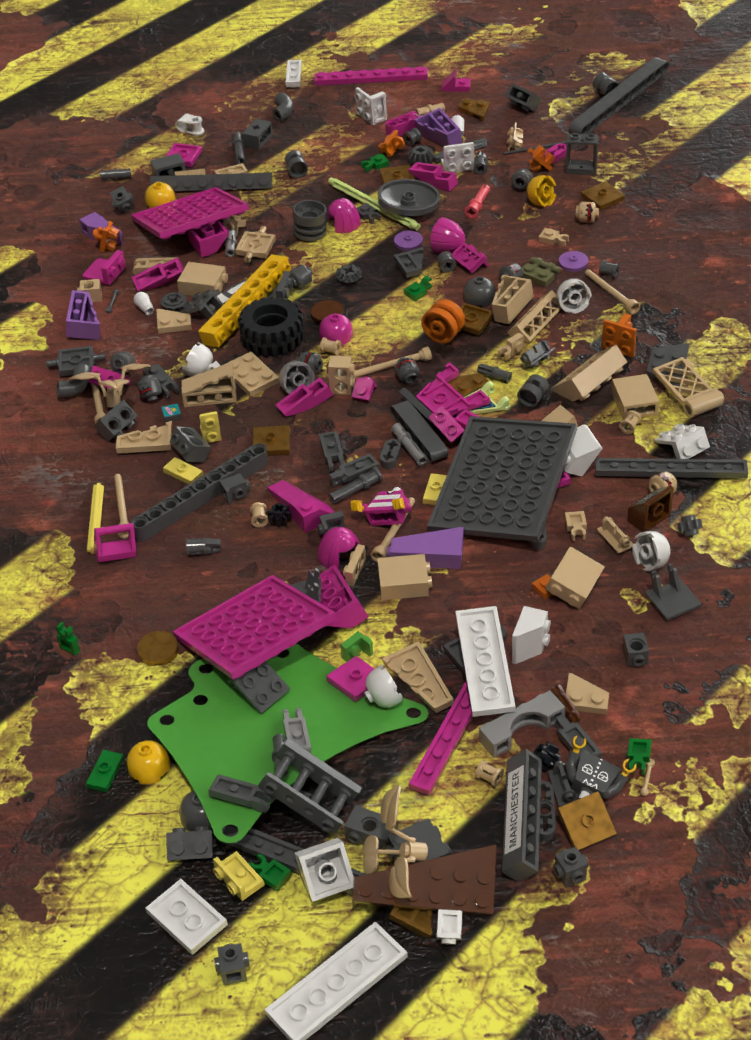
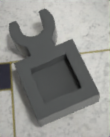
(368, 212)

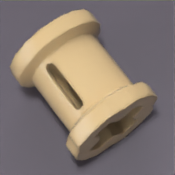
(330, 346)
(632, 423)
(258, 513)
(494, 779)

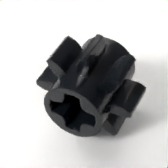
(279, 515)
(548, 754)

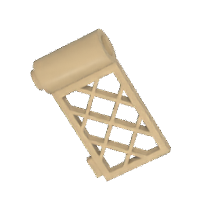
(699, 401)

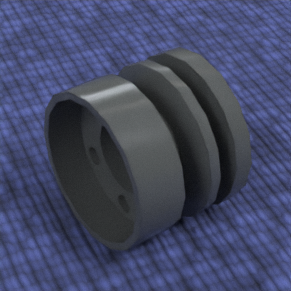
(309, 220)

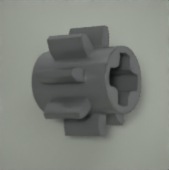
(689, 525)

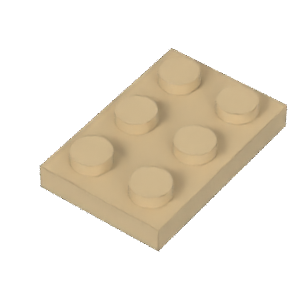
(253, 374)

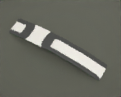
(224, 296)

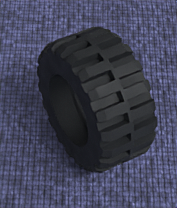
(271, 326)

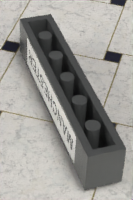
(522, 816)

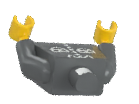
(593, 774)

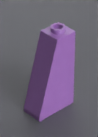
(440, 547)

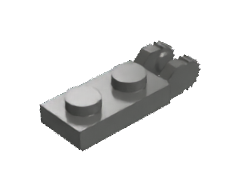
(165, 380)
(331, 449)
(240, 793)

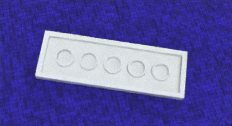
(485, 661)
(336, 983)

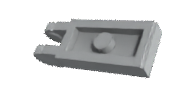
(296, 729)

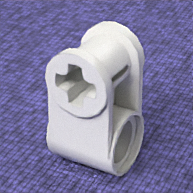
(190, 124)

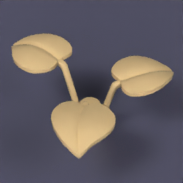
(112, 394)
(409, 851)

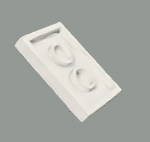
(186, 916)

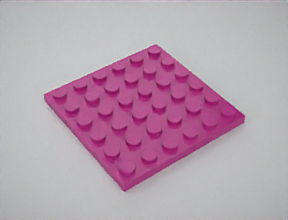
(190, 212)
(254, 626)

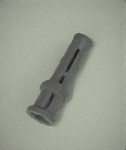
(363, 482)

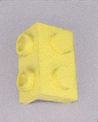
(238, 875)

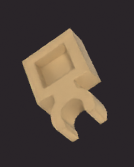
(552, 236)
(576, 524)

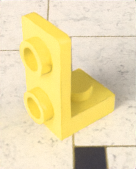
(210, 427)

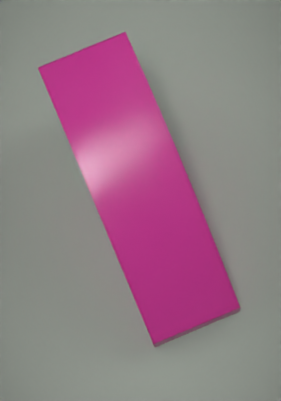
(434, 175)
(158, 275)
(305, 398)

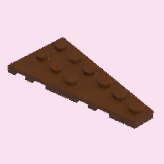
(445, 883)

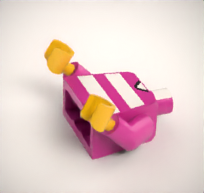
(385, 508)

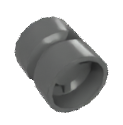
(604, 83)
(296, 164)
(532, 390)

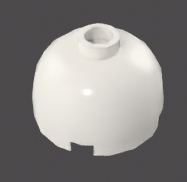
(573, 295)
(198, 360)
(651, 550)
(382, 688)

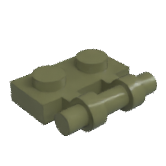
(537, 274)

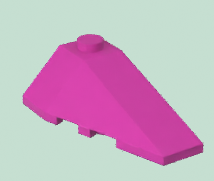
(303, 507)
(341, 599)

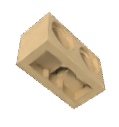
(341, 375)

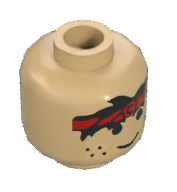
(587, 212)
(662, 480)

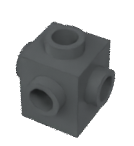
(122, 200)
(570, 867)
(232, 963)

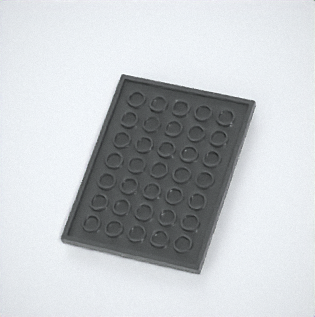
(503, 478)

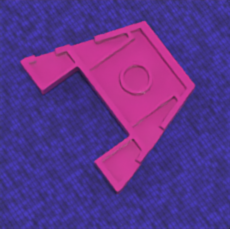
(443, 394)

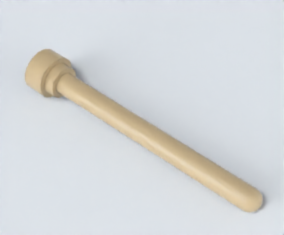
(631, 305)
(423, 354)
(98, 403)
(121, 504)
(381, 550)

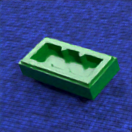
(105, 771)

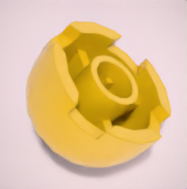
(541, 190)
(159, 194)
(148, 762)

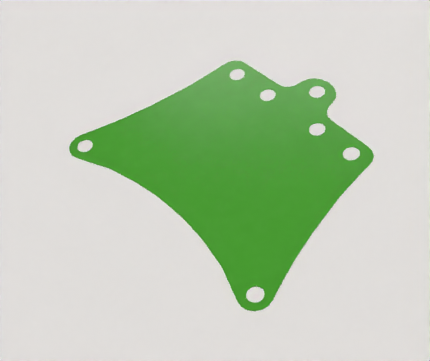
(237, 740)

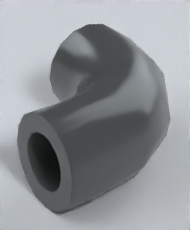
(284, 108)
(74, 387)

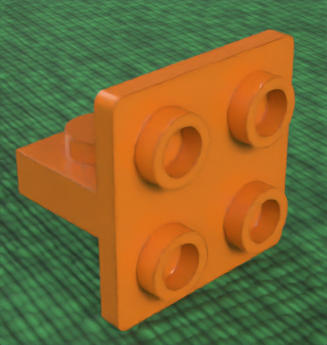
(620, 334)

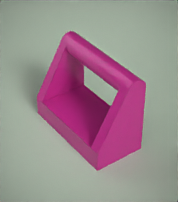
(115, 549)

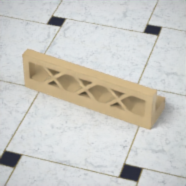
(527, 320)

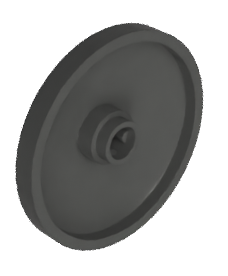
(408, 197)

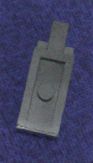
(351, 470)
(569, 730)

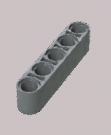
(420, 431)

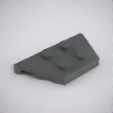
(664, 355)

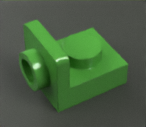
(356, 644)

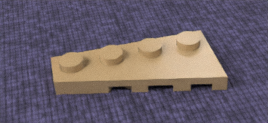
(419, 674)

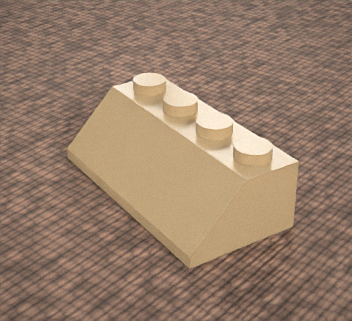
(591, 374)

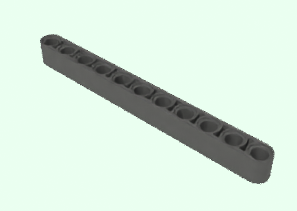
(619, 97)

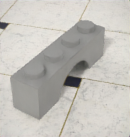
(540, 711)

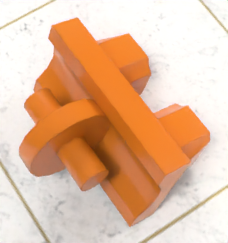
(391, 144)
(537, 153)
(104, 236)

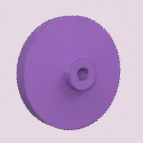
(408, 240)
(573, 261)

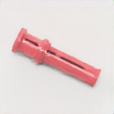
(476, 203)

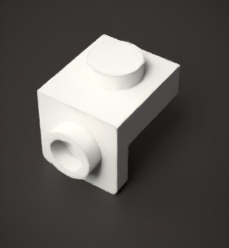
(449, 926)

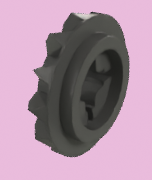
(353, 273)
(173, 301)

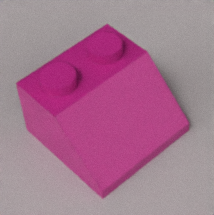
(208, 238)

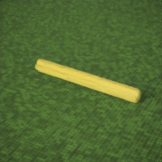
(95, 514)

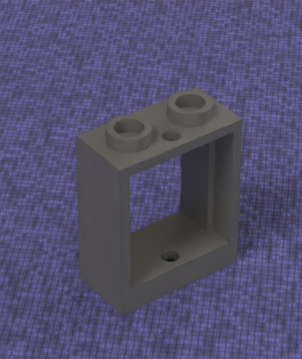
(577, 166)

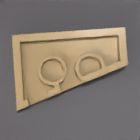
(151, 440)

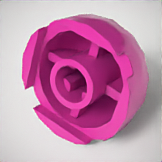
(335, 328)

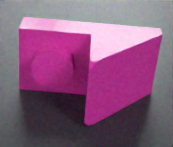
(451, 83)

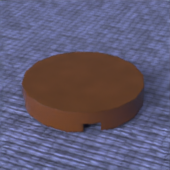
(324, 308)

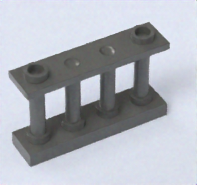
(319, 772)

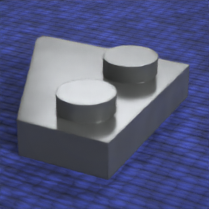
(410, 262)

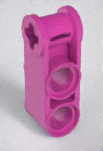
(401, 123)

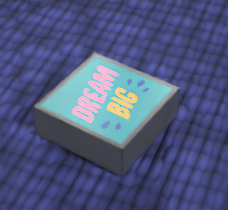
(171, 412)

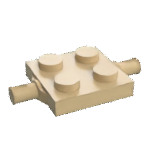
(255, 244)

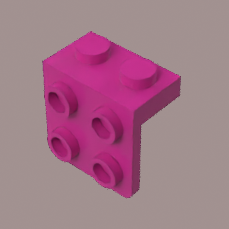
(106, 269)

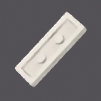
(293, 73)

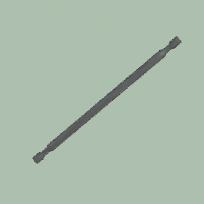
(525, 149)

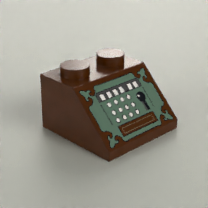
(651, 509)

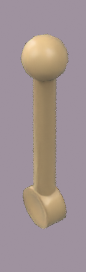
(644, 791)

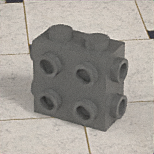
(424, 833)

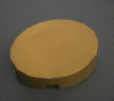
(157, 648)

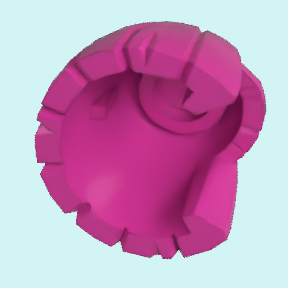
(345, 215)
(446, 236)
(334, 542)

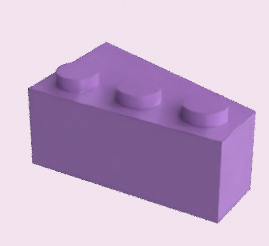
(439, 128)
(81, 317)

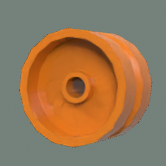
(443, 321)

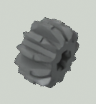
(420, 154)

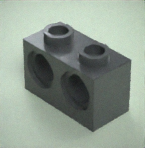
(114, 419)
(190, 444)

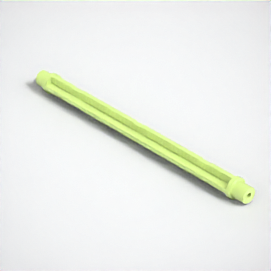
(412, 224)

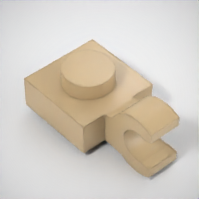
(514, 345)

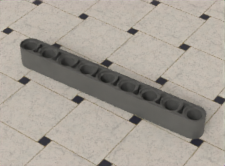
(197, 493)

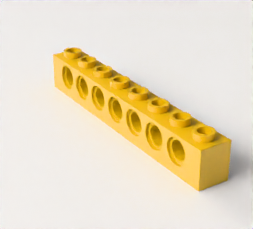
(257, 286)

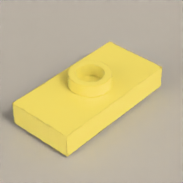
(182, 471)
(433, 488)

